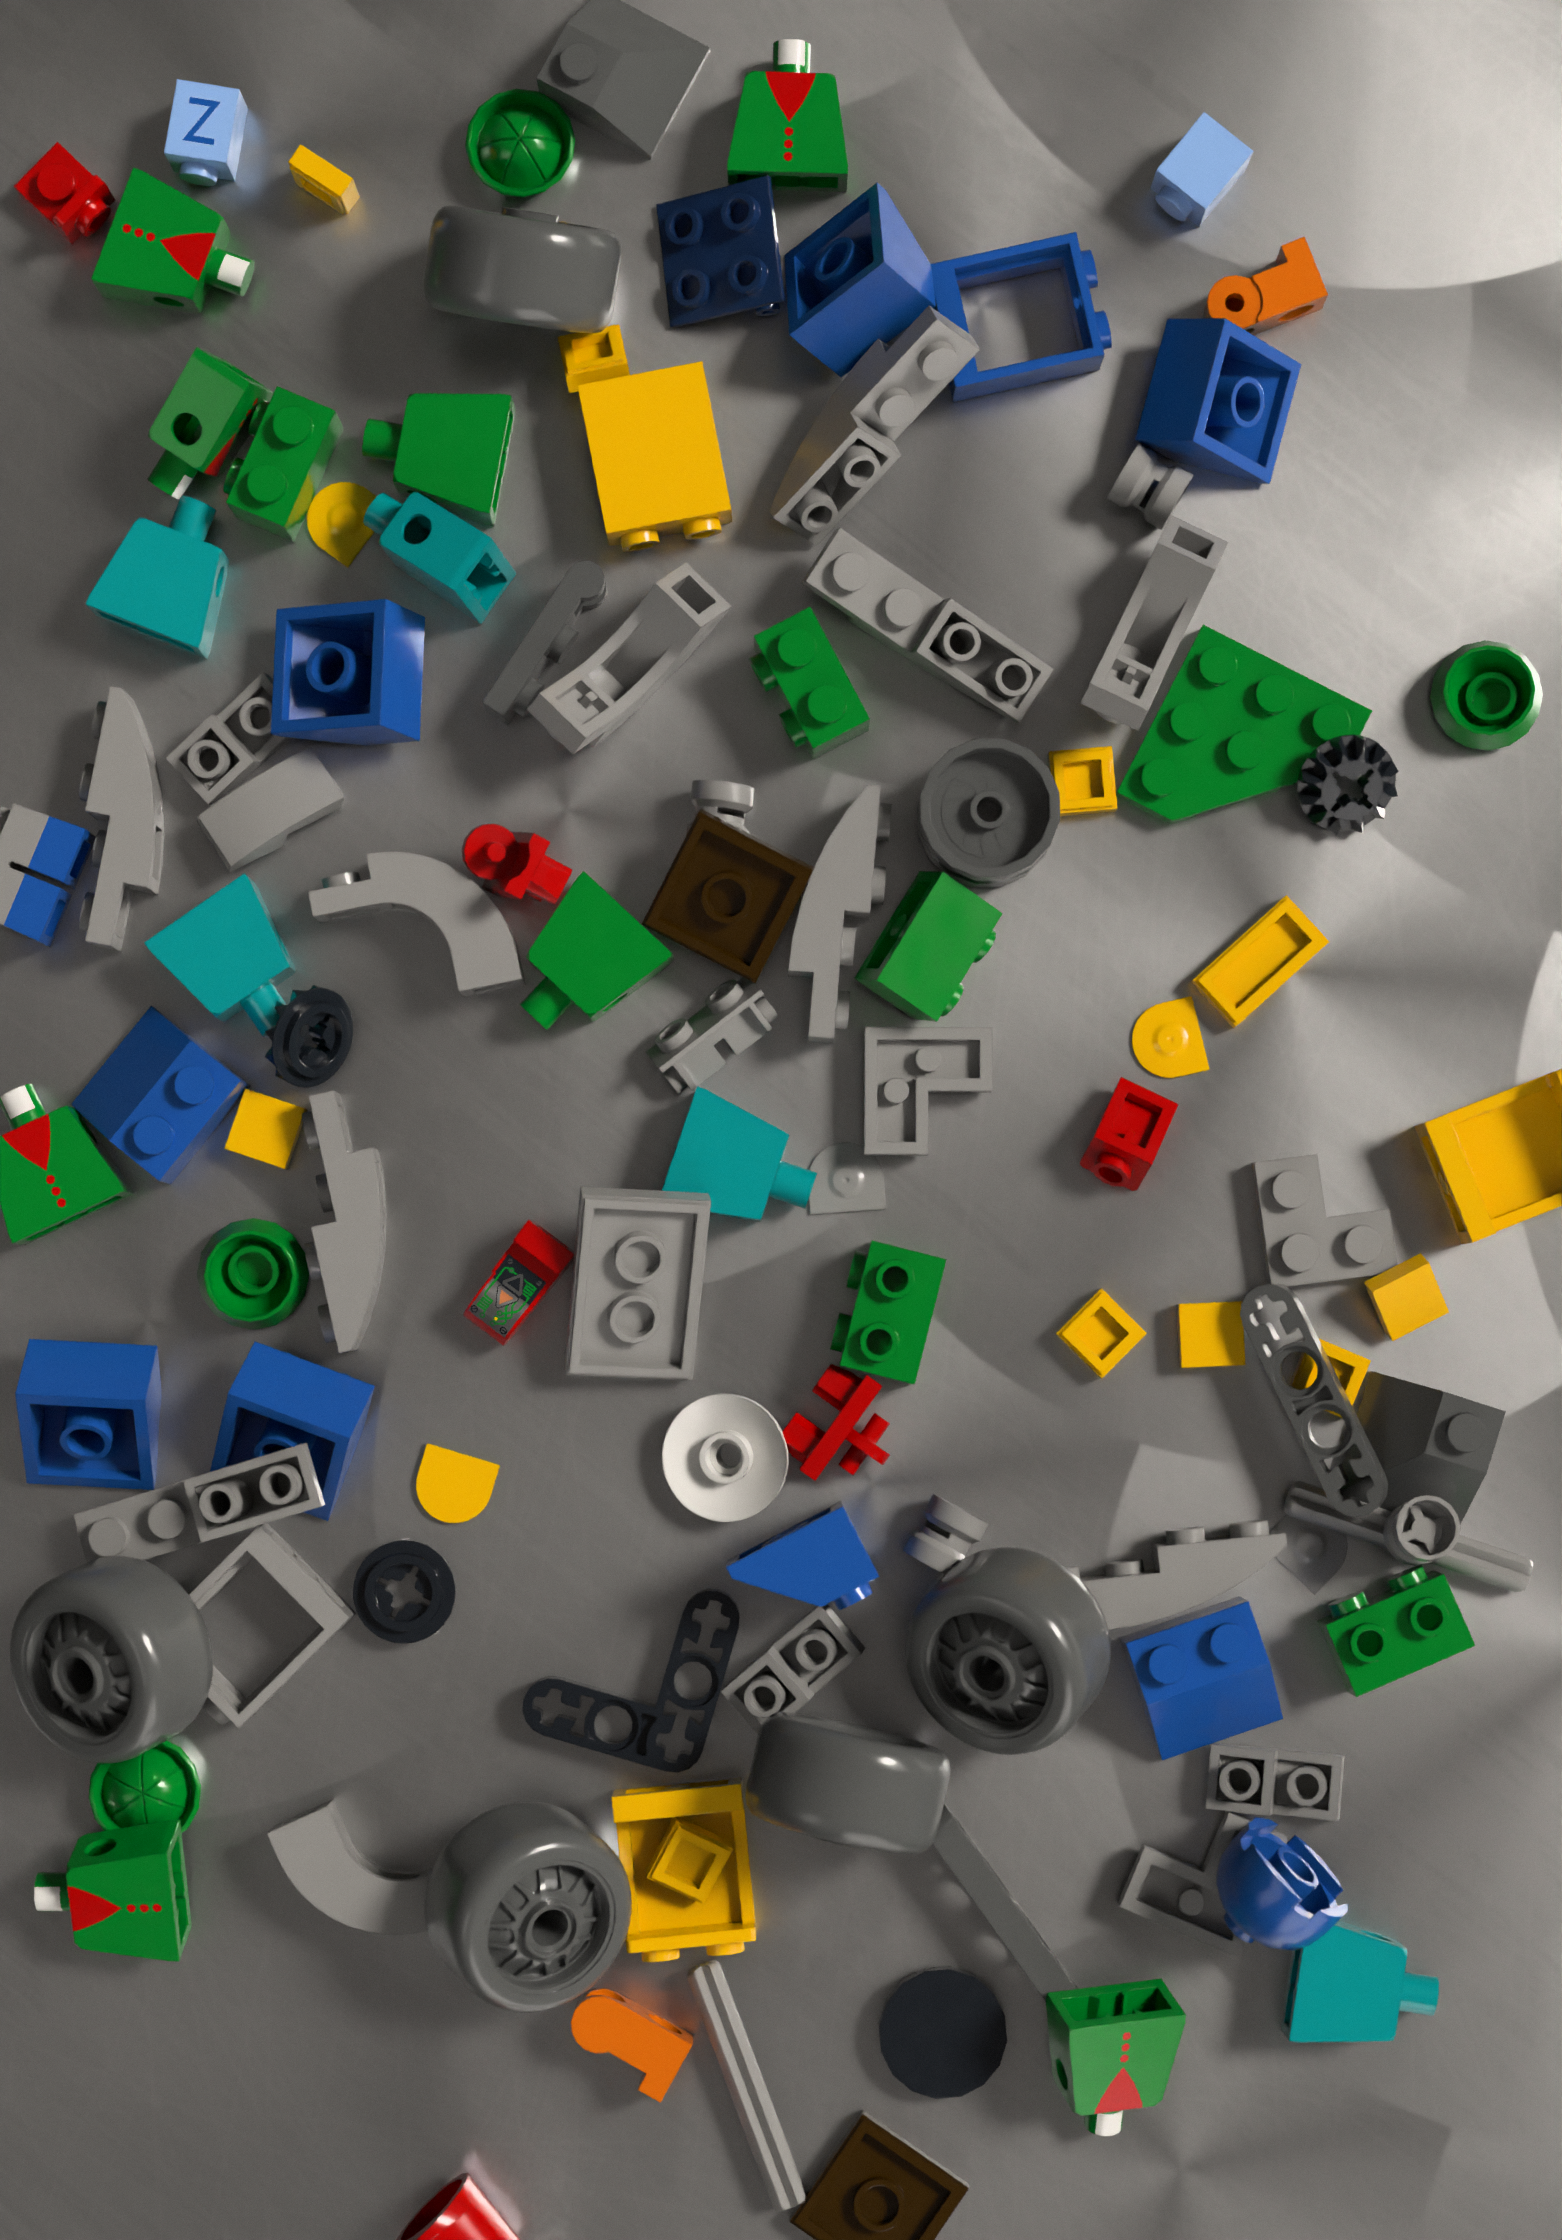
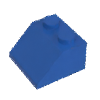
(856, 281)
(1218, 399)
(348, 673)
(160, 1096)
(293, 1402)
(90, 1414)
(811, 1561)
(1203, 1677)

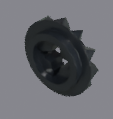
(1349, 757)
(331, 1031)
(376, 1602)

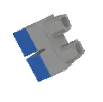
(48, 849)

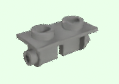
(727, 1016)

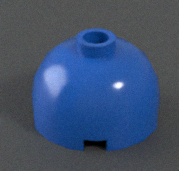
(1276, 1889)

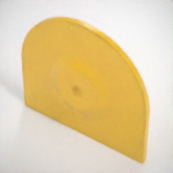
(337, 520)
(1170, 1040)
(454, 1484)

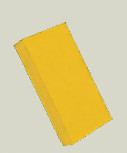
(1260, 961)

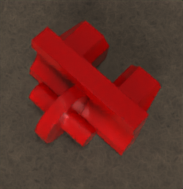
(514, 863)
(851, 1397)

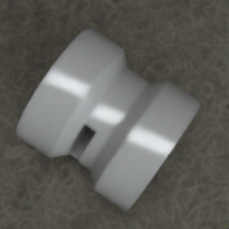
(1137, 479)
(723, 799)
(1433, 1525)
(931, 1544)

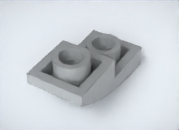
(229, 744)
(269, 807)
(794, 1667)
(1275, 1781)

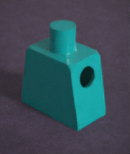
(441, 552)
(166, 580)
(229, 954)
(735, 1160)
(1353, 1988)

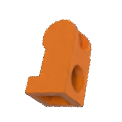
(1272, 295)
(618, 2025)

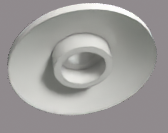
(695, 1461)

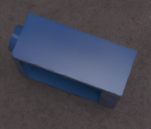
(1078, 276)

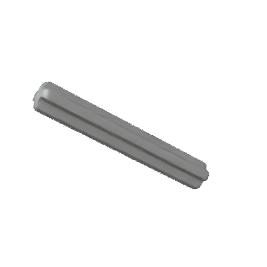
(1467, 1557)
(746, 2085)

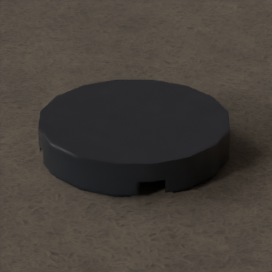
(942, 2032)

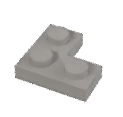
(904, 1067)
(1305, 1244)
(1183, 1894)

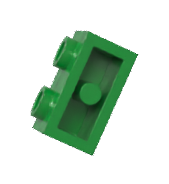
(283, 463)
(811, 684)
(930, 946)
(889, 1311)
(1394, 1630)

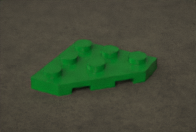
(1232, 731)

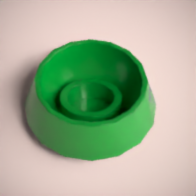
(520, 142)
(1505, 698)
(253, 1254)
(146, 1789)

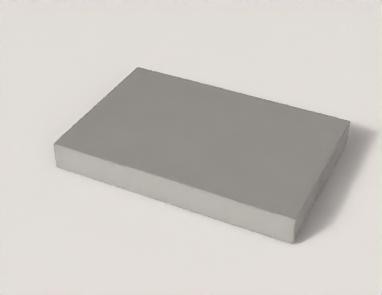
(636, 1283)

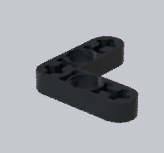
(647, 1718)

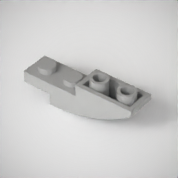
(857, 427)
(926, 628)
(128, 794)
(839, 888)
(352, 1248)
(202, 1507)
(1184, 1574)

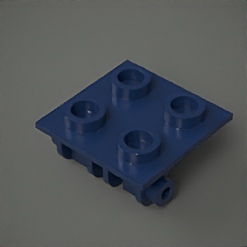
(721, 253)

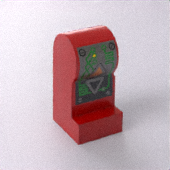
(519, 1282)

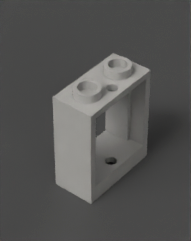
(304, 1585)

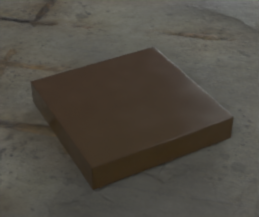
(727, 895)
(878, 2189)

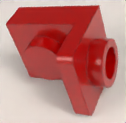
(66, 194)
(1128, 1135)

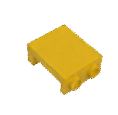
(656, 456)
(1499, 1157)
(661, 1917)

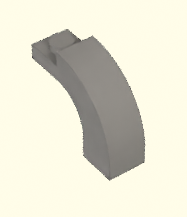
(1153, 623)
(632, 662)
(476, 931)
(342, 1880)

